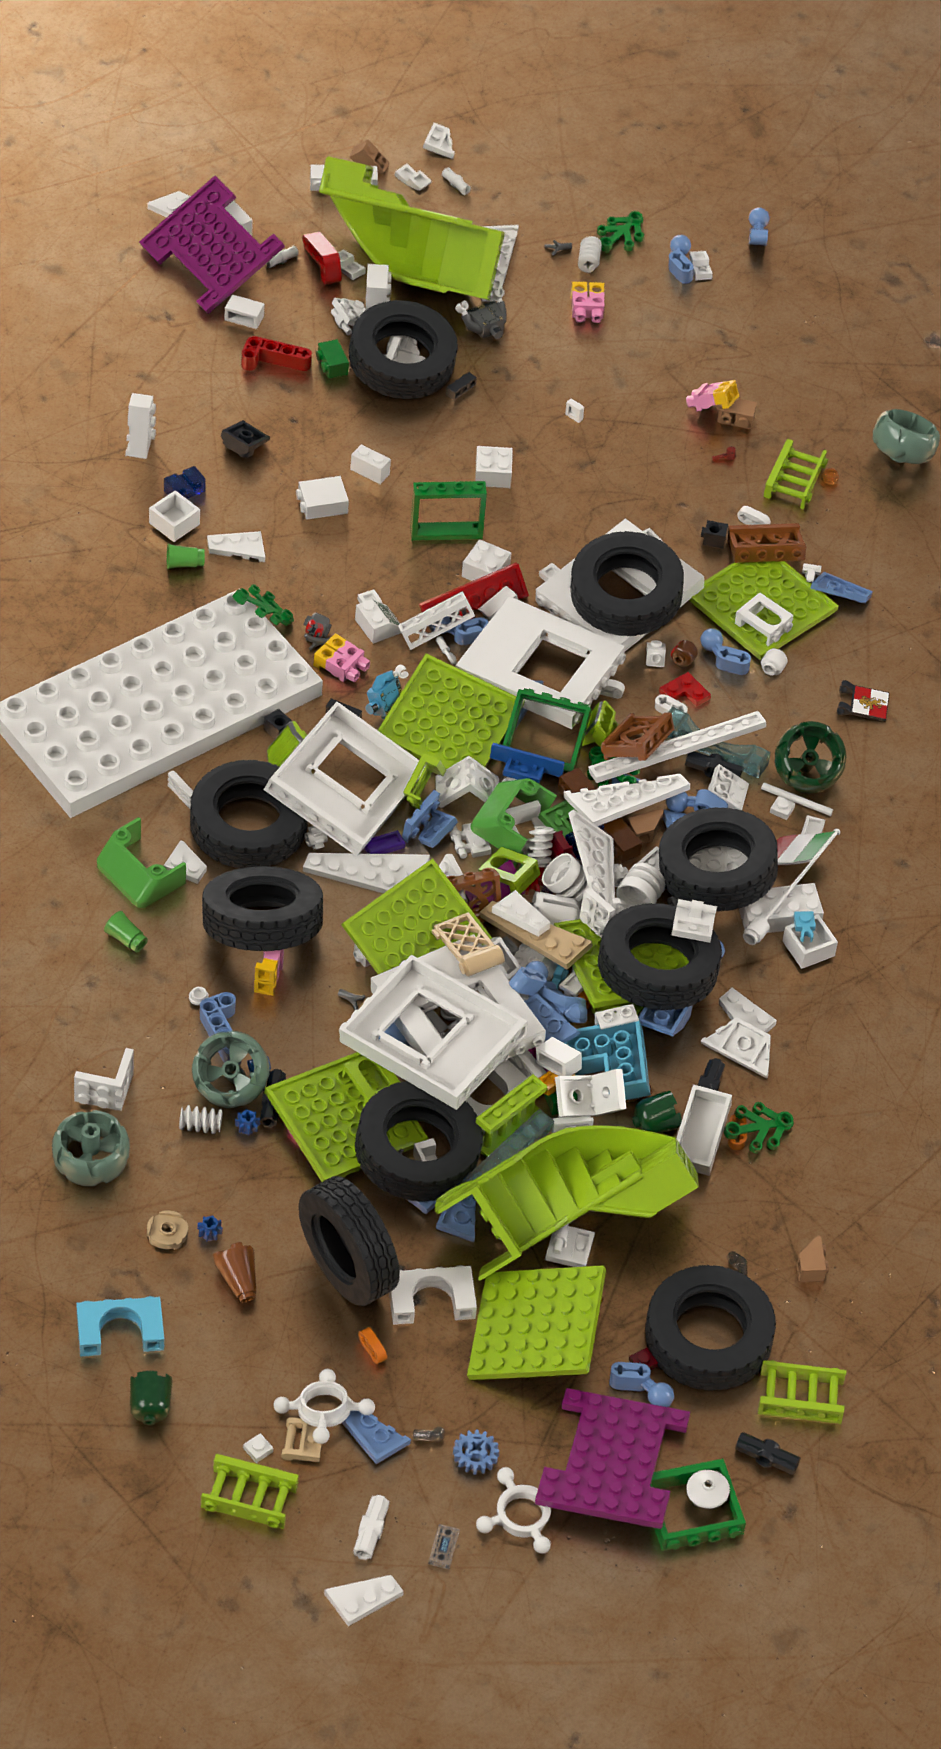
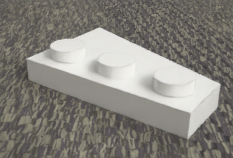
(241, 544)
(521, 913)
(739, 1006)
(363, 1598)

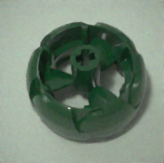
(829, 770)

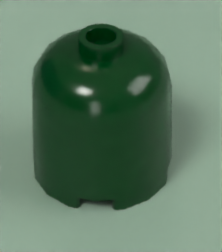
(657, 1113)
(150, 1396)

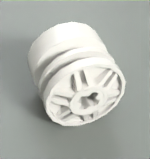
(565, 877)
(641, 885)

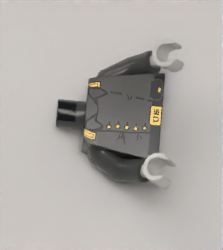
(486, 318)

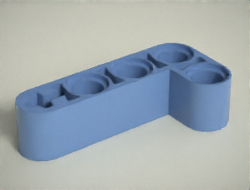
(214, 1014)

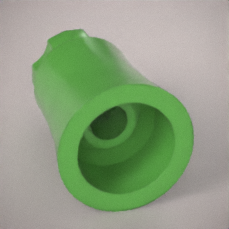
(184, 556)
(125, 931)

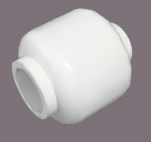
(774, 662)

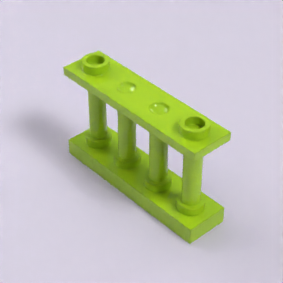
(783, 463)
(509, 1113)
(797, 1408)
(255, 1473)

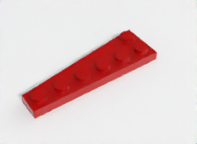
(485, 587)

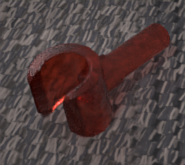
(730, 454)

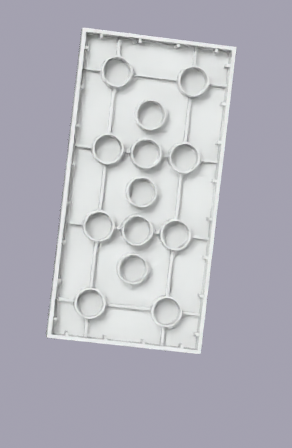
(155, 702)

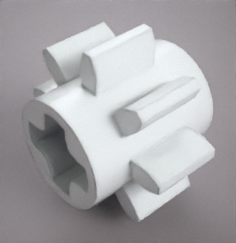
(315, 838)
(619, 874)

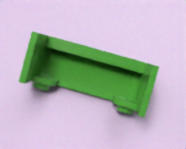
(496, 825)
(130, 876)

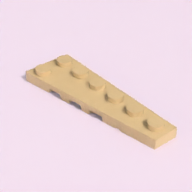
(554, 944)

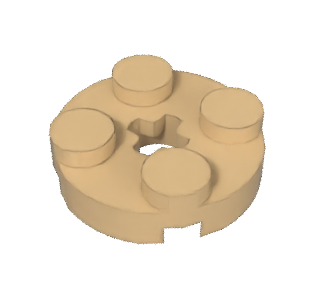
(163, 1239)

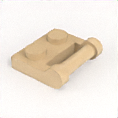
(308, 1449)

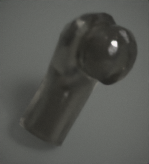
(738, 1262)
(429, 1435)

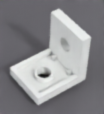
(464, 778)
(109, 1092)
(596, 1094)

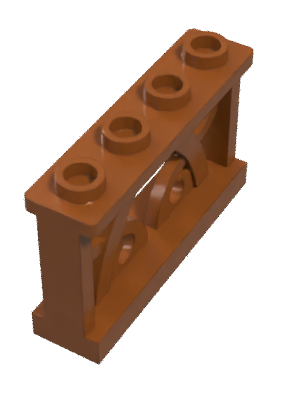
(746, 542)
(655, 731)
(466, 883)

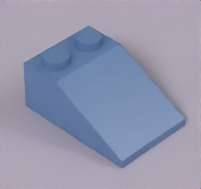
(665, 1021)

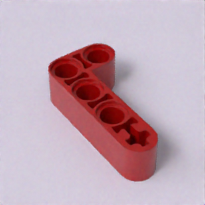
(325, 256)
(275, 353)

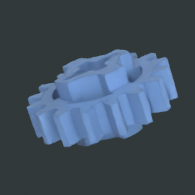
(476, 1451)

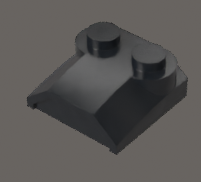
(243, 438)

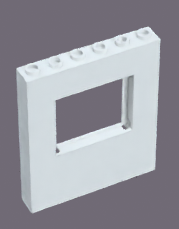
(556, 591)
(515, 635)
(328, 803)
(422, 1033)
(461, 1058)

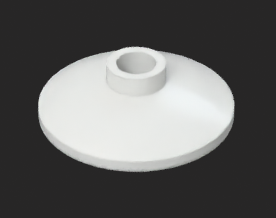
(708, 1496)

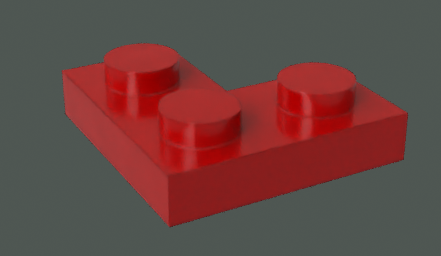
(686, 686)

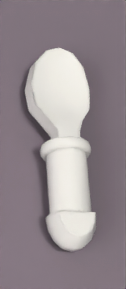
(445, 650)

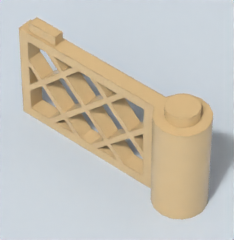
(478, 958)

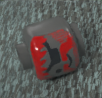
(317, 625)

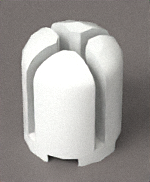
(556, 907)

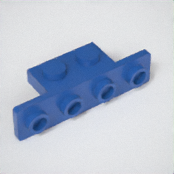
(525, 764)

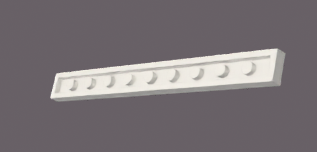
(680, 746)

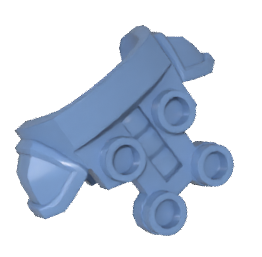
(571, 1008)

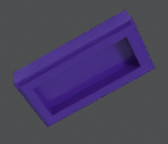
(385, 843)

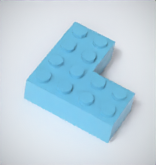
(615, 1049)

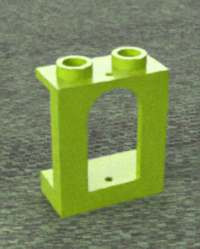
(431, 765)
(519, 880)
(353, 1070)

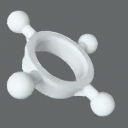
(324, 1419)
(485, 1524)

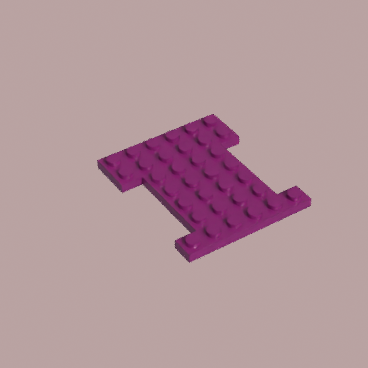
(210, 243)
(612, 1460)

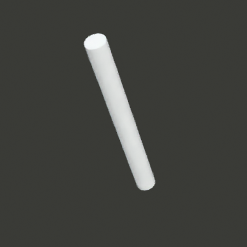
(797, 799)

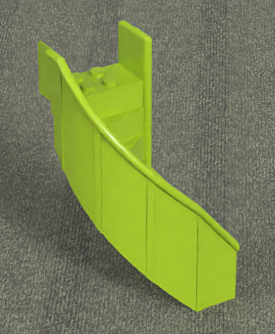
(415, 243)
(573, 1174)

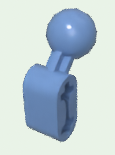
(758, 219)
(679, 264)
(465, 632)
(727, 658)
(703, 800)
(530, 978)
(637, 1378)

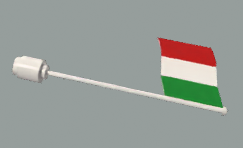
(791, 850)

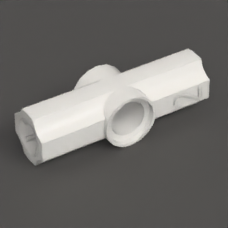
(371, 1527)

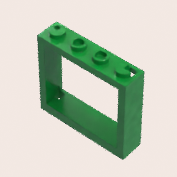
(448, 530)
(563, 703)
(698, 1535)

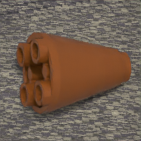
(238, 1270)

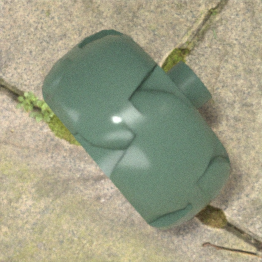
(906, 436)
(239, 1046)
(87, 1129)

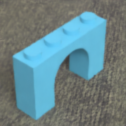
(143, 1311)

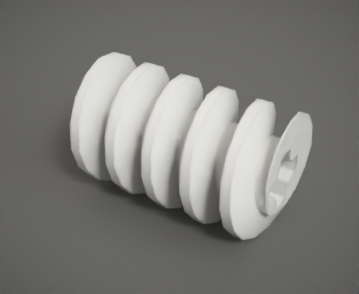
(589, 254)
(541, 845)
(200, 1119)

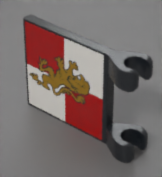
(864, 702)

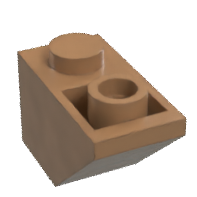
(368, 154)
(739, 414)
(646, 824)
(811, 1262)

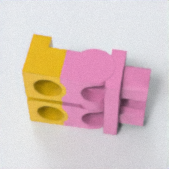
(587, 305)
(715, 394)
(341, 659)
(268, 972)

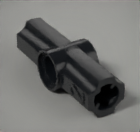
(708, 763)
(712, 1074)
(268, 1113)
(767, 1453)

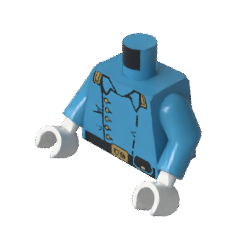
(385, 692)

